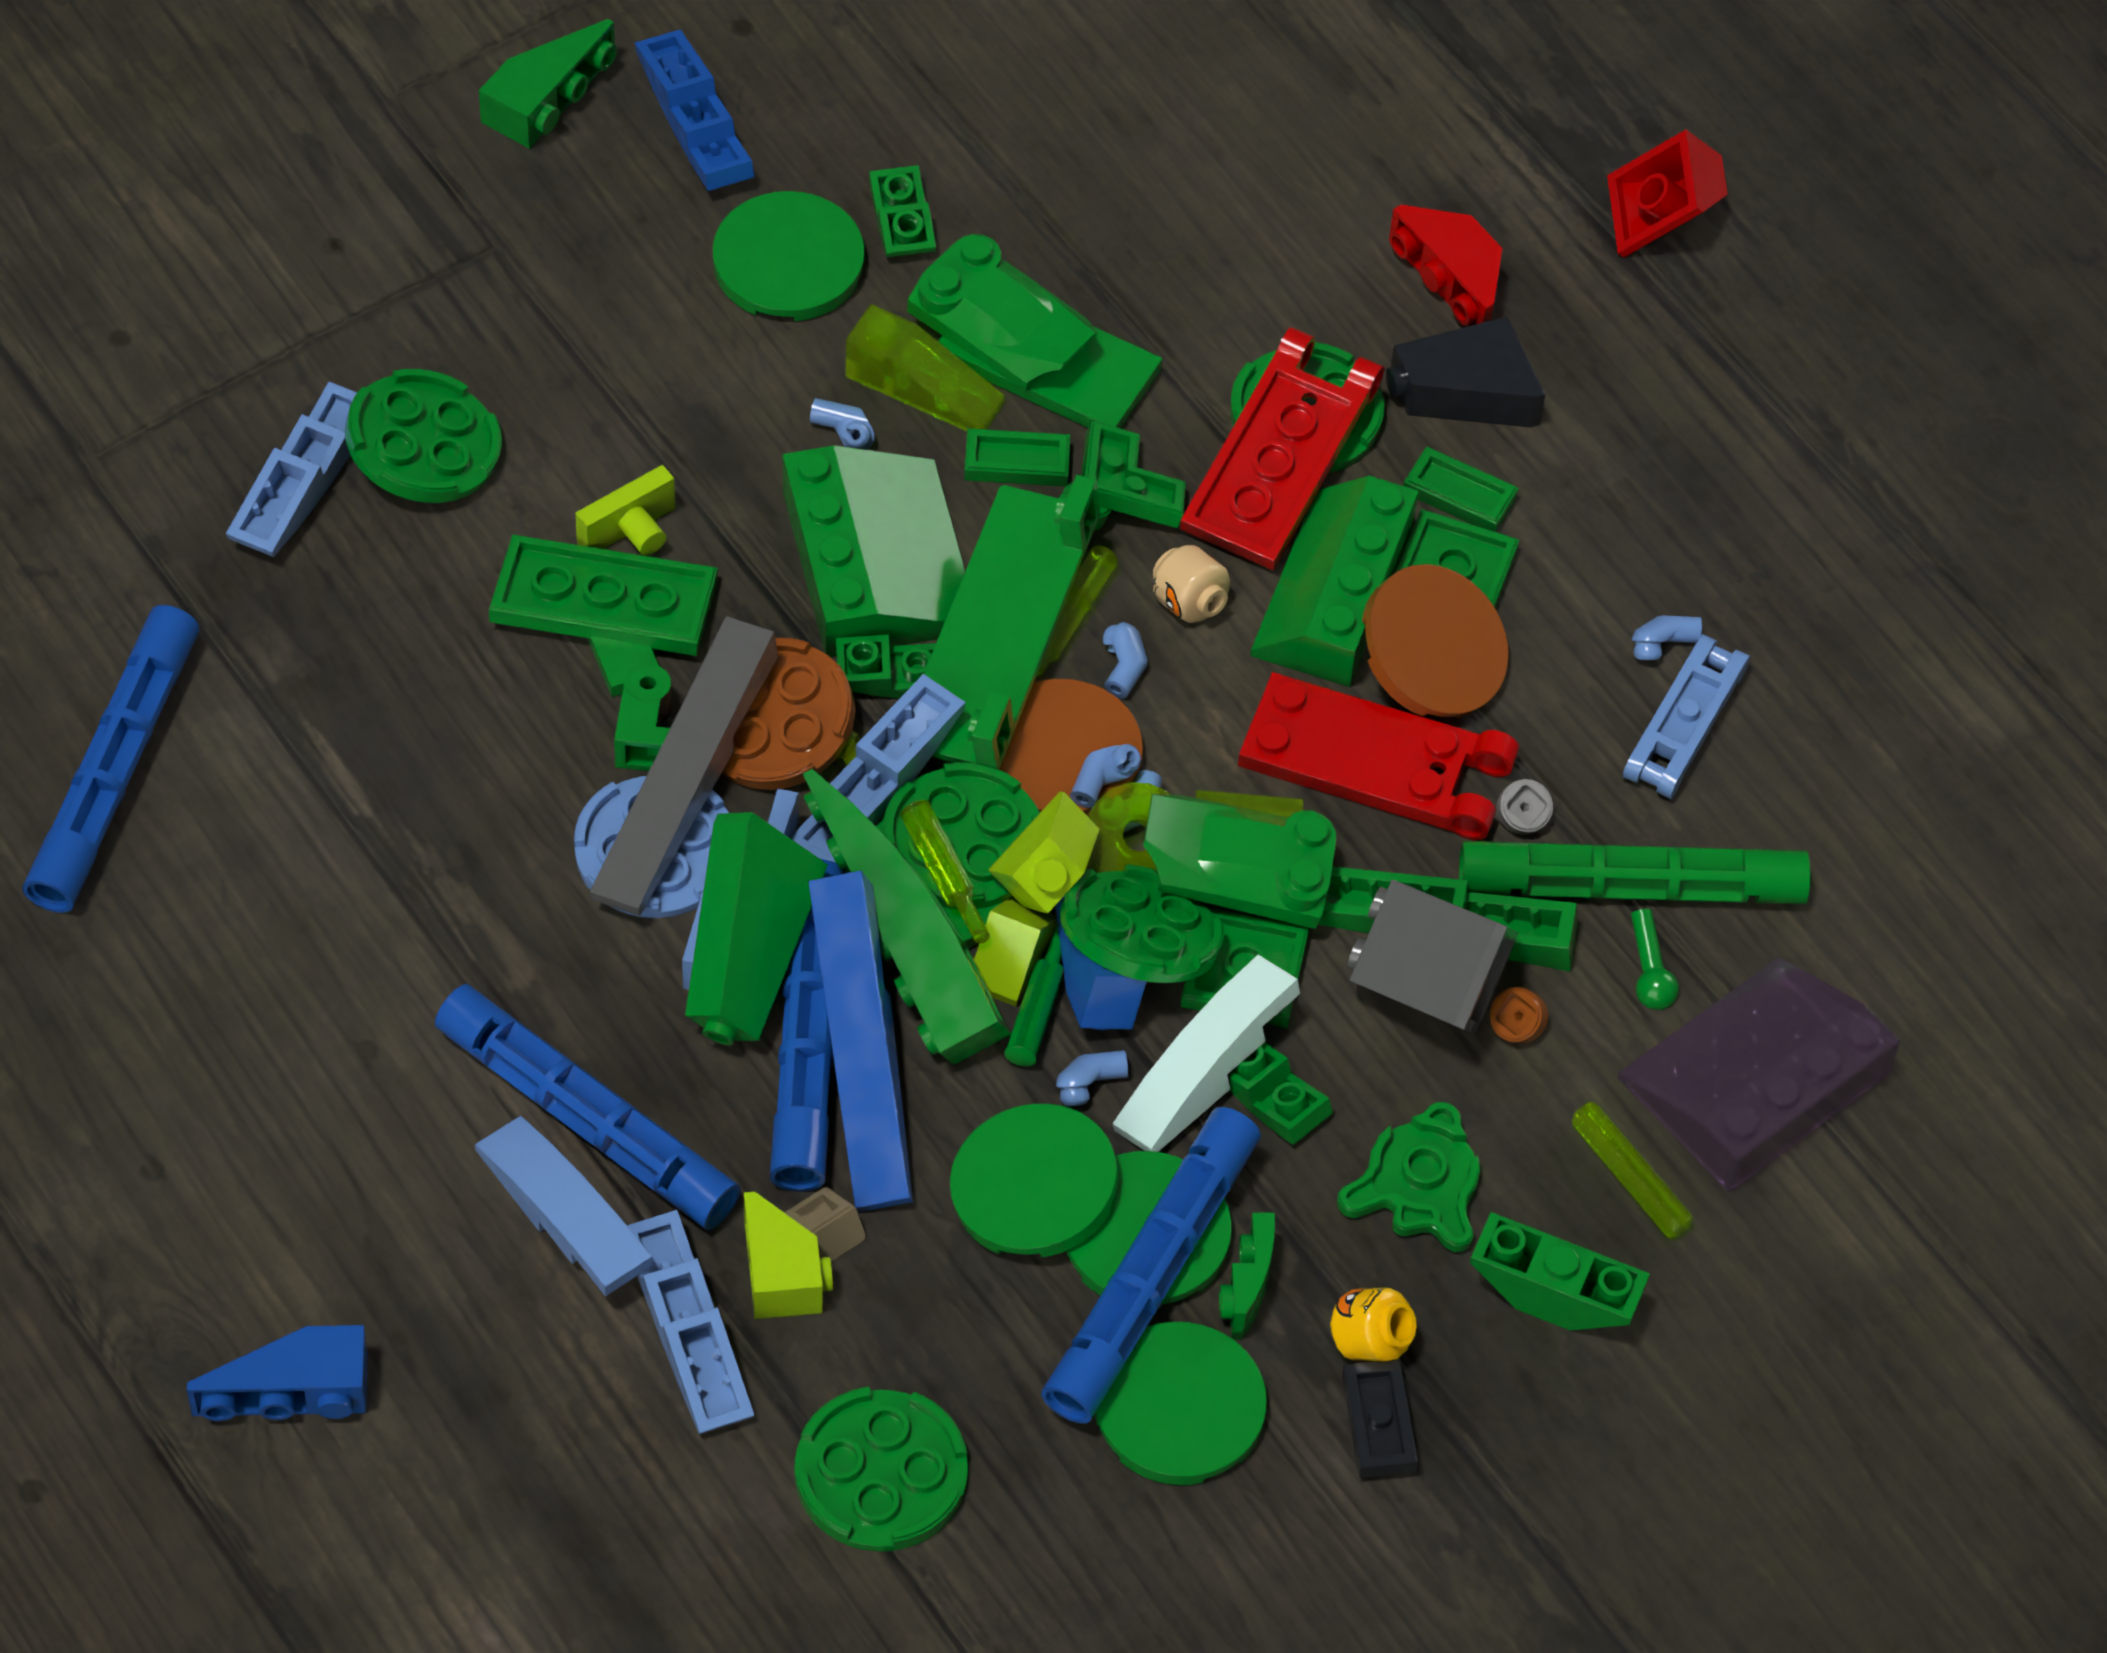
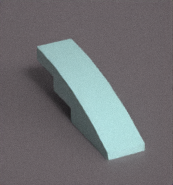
(1197, 1062)

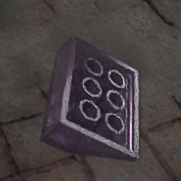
(1761, 1069)

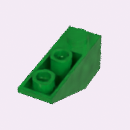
(539, 84)

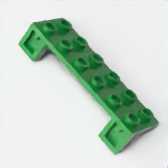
(1009, 613)

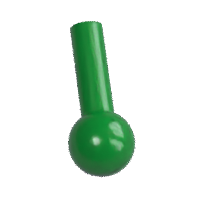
(1655, 986)

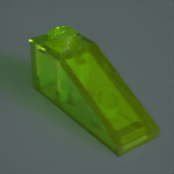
(918, 371)

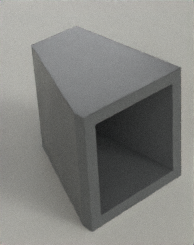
(1431, 955)

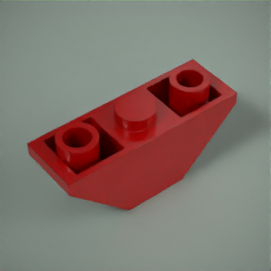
(1452, 257)

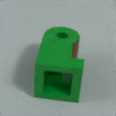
(642, 710)

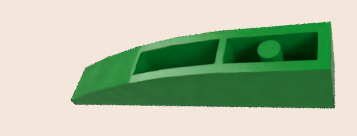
(913, 931)

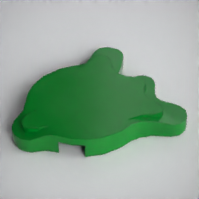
(1422, 1176)

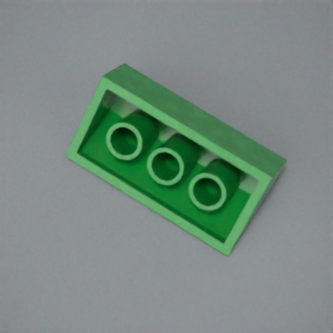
(1336, 563)

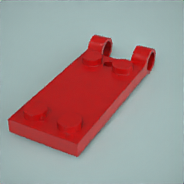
(1278, 454)
(1374, 754)

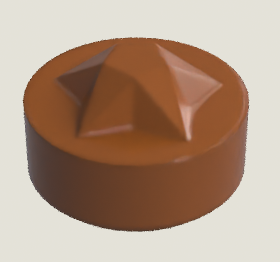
(1519, 1015)

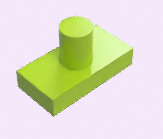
(629, 513)

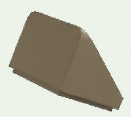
(831, 1220)

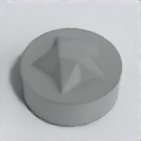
(1524, 807)

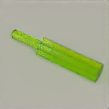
(943, 864)

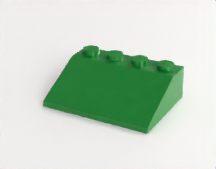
(872, 543)

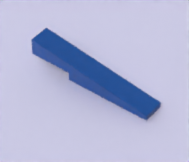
(862, 1039)

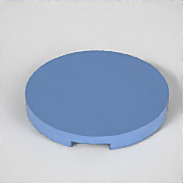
(685, 876)

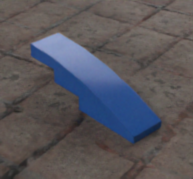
(694, 110)

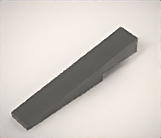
(686, 765)

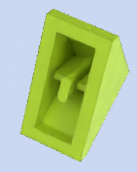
(1014, 946)

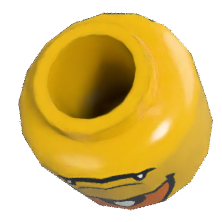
(1372, 1324)

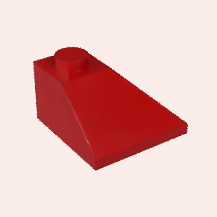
(1664, 190)

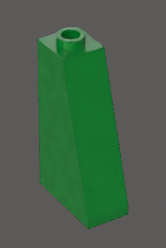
(747, 925)

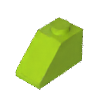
(1047, 855)
(783, 1262)

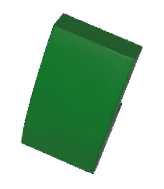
(901, 211)
(879, 668)
(1277, 1096)
(1248, 1278)

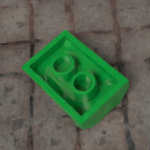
(998, 312)
(1242, 857)

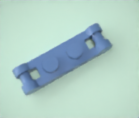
(1686, 715)

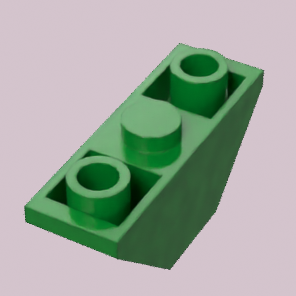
(1556, 1277)

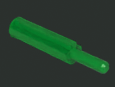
(1036, 1006)

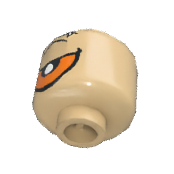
(1191, 583)

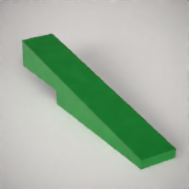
(1544, 926)

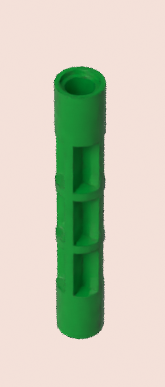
(1636, 872)

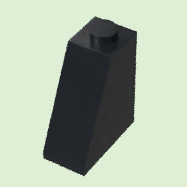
(1468, 376)

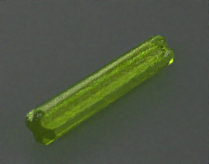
(1632, 1170)

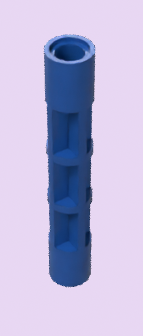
(111, 759)
(805, 1066)
(587, 1107)
(1151, 1265)

